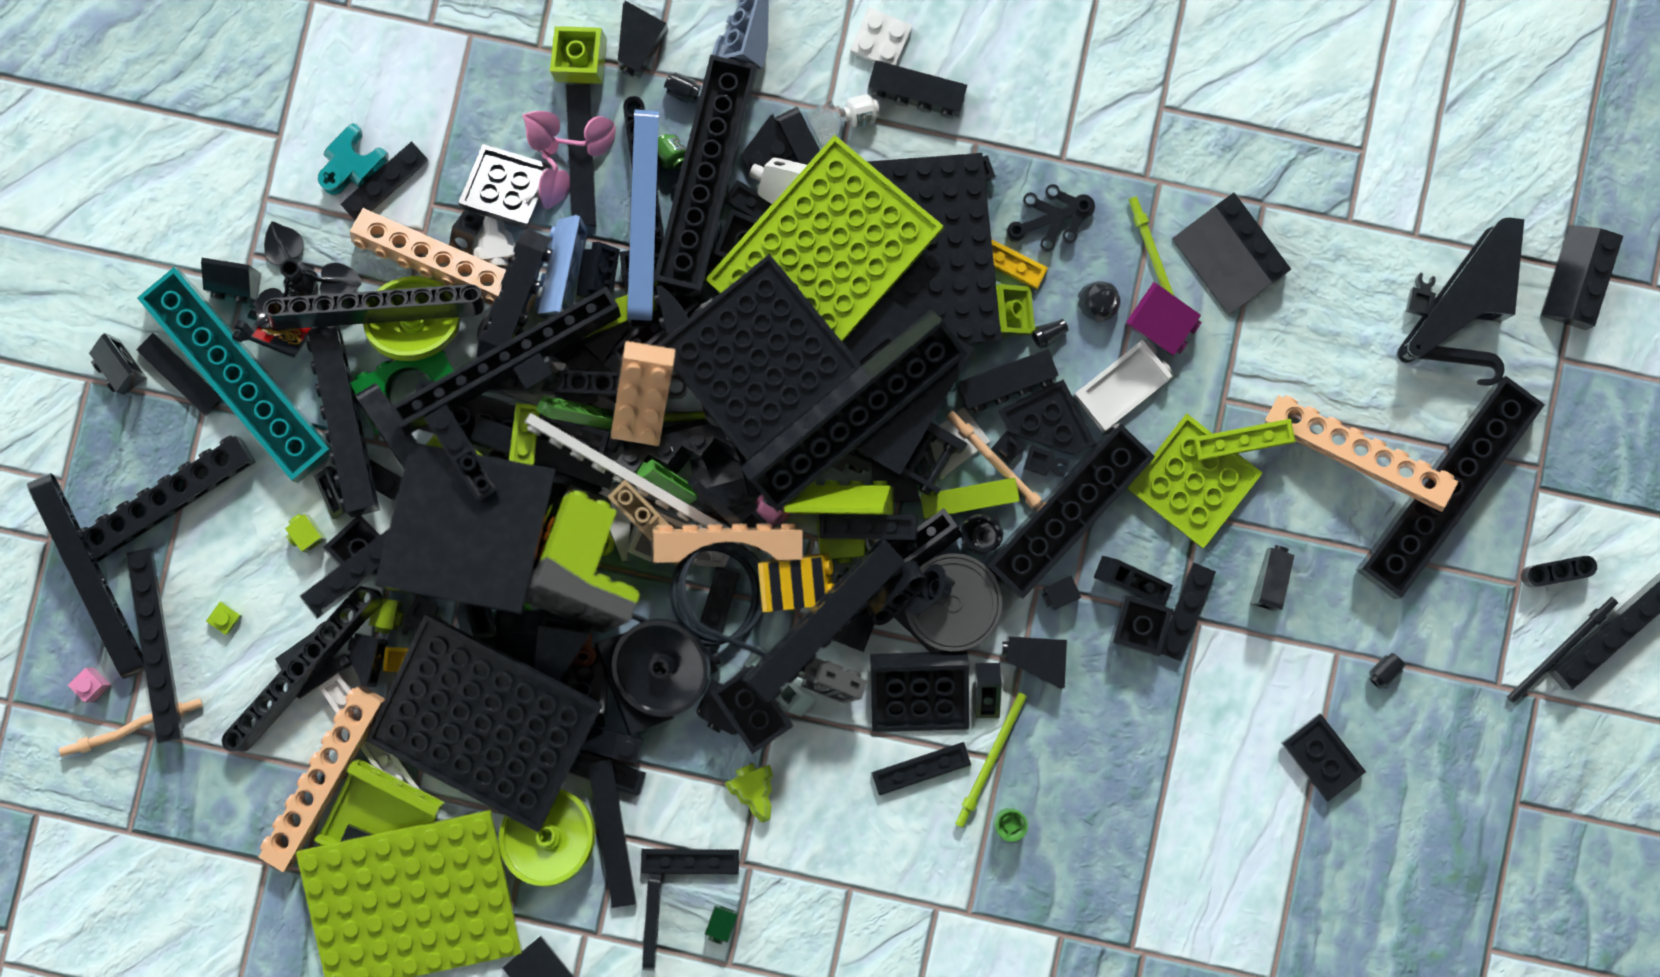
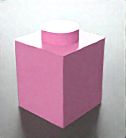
(89, 685)

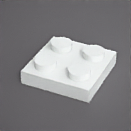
(880, 37)

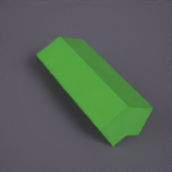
(667, 481)

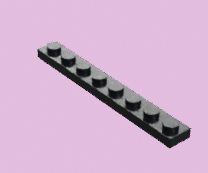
(154, 646)

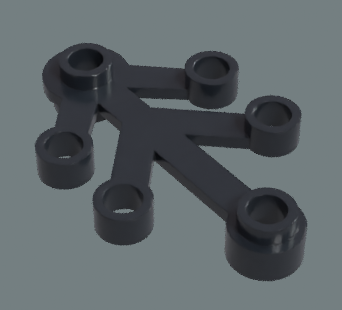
(1054, 216)

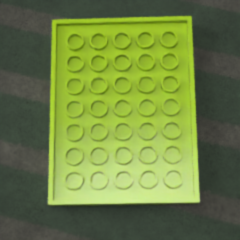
(837, 236)
(410, 900)

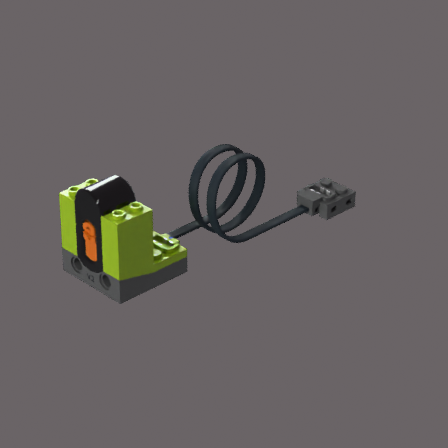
(567, 586)

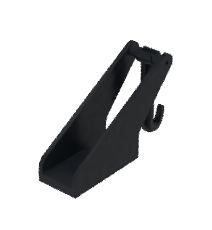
(1477, 290)

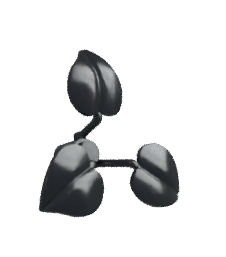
(281, 247)

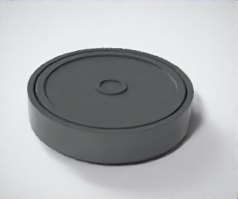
(968, 613)

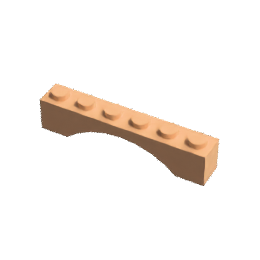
(675, 544)

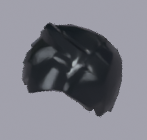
(1099, 301)
(981, 533)

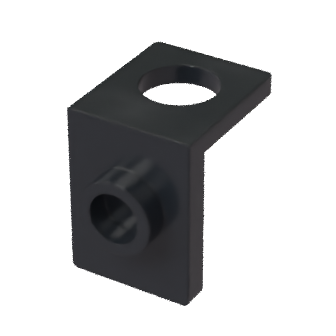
(467, 228)

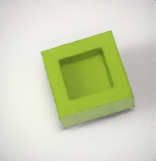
(223, 618)

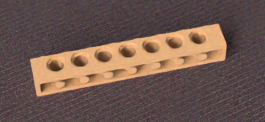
(371, 224)
(1345, 454)
(272, 849)

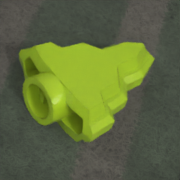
(753, 788)

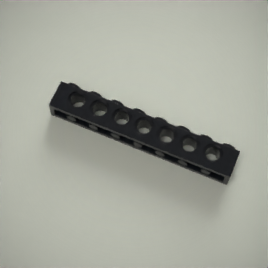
(239, 460)

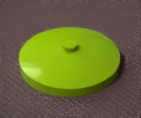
(412, 338)
(557, 850)

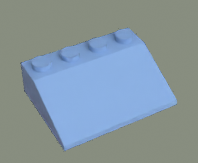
(563, 268)

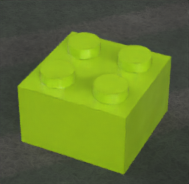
(578, 54)

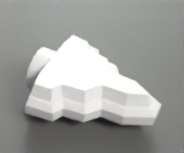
(495, 243)

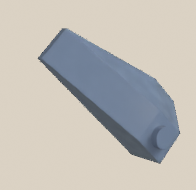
(746, 34)

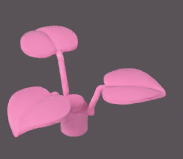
(541, 133)

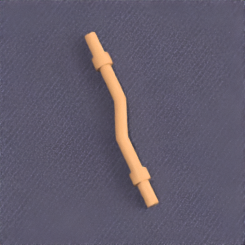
(966, 431)
(85, 744)

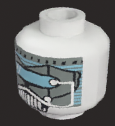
(861, 111)

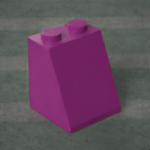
(1164, 319)

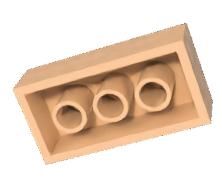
(642, 393)

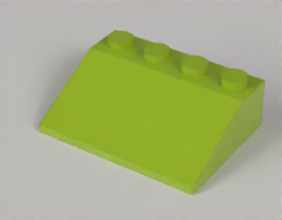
(844, 499)

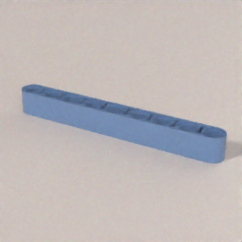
(643, 215)

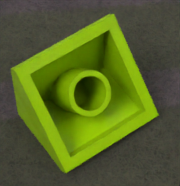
(1015, 310)

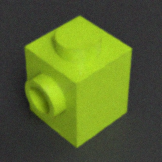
(304, 533)
(387, 616)

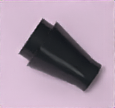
(1048, 333)

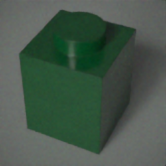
(721, 924)

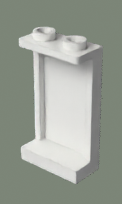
(1123, 385)

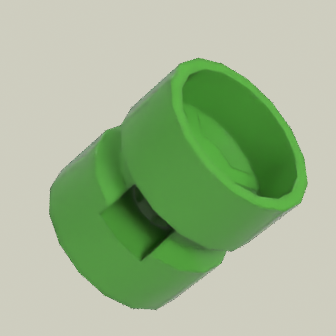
(1010, 824)

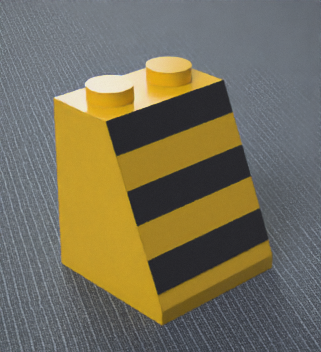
(794, 582)

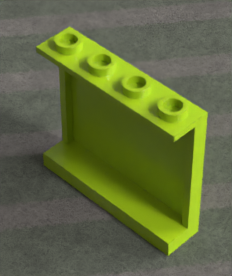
(377, 804)

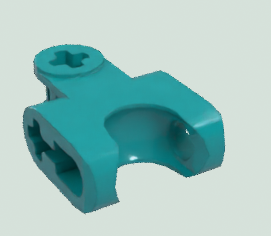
(346, 164)

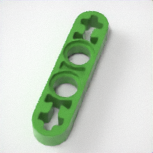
(576, 412)

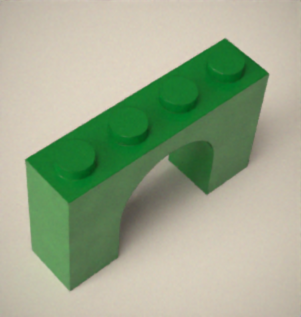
(433, 366)

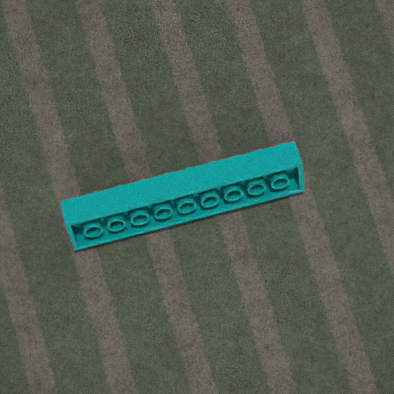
(235, 375)

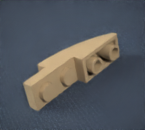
(637, 510)

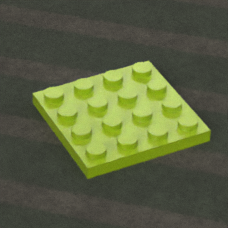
(1191, 492)

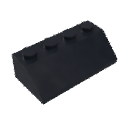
(1581, 276)

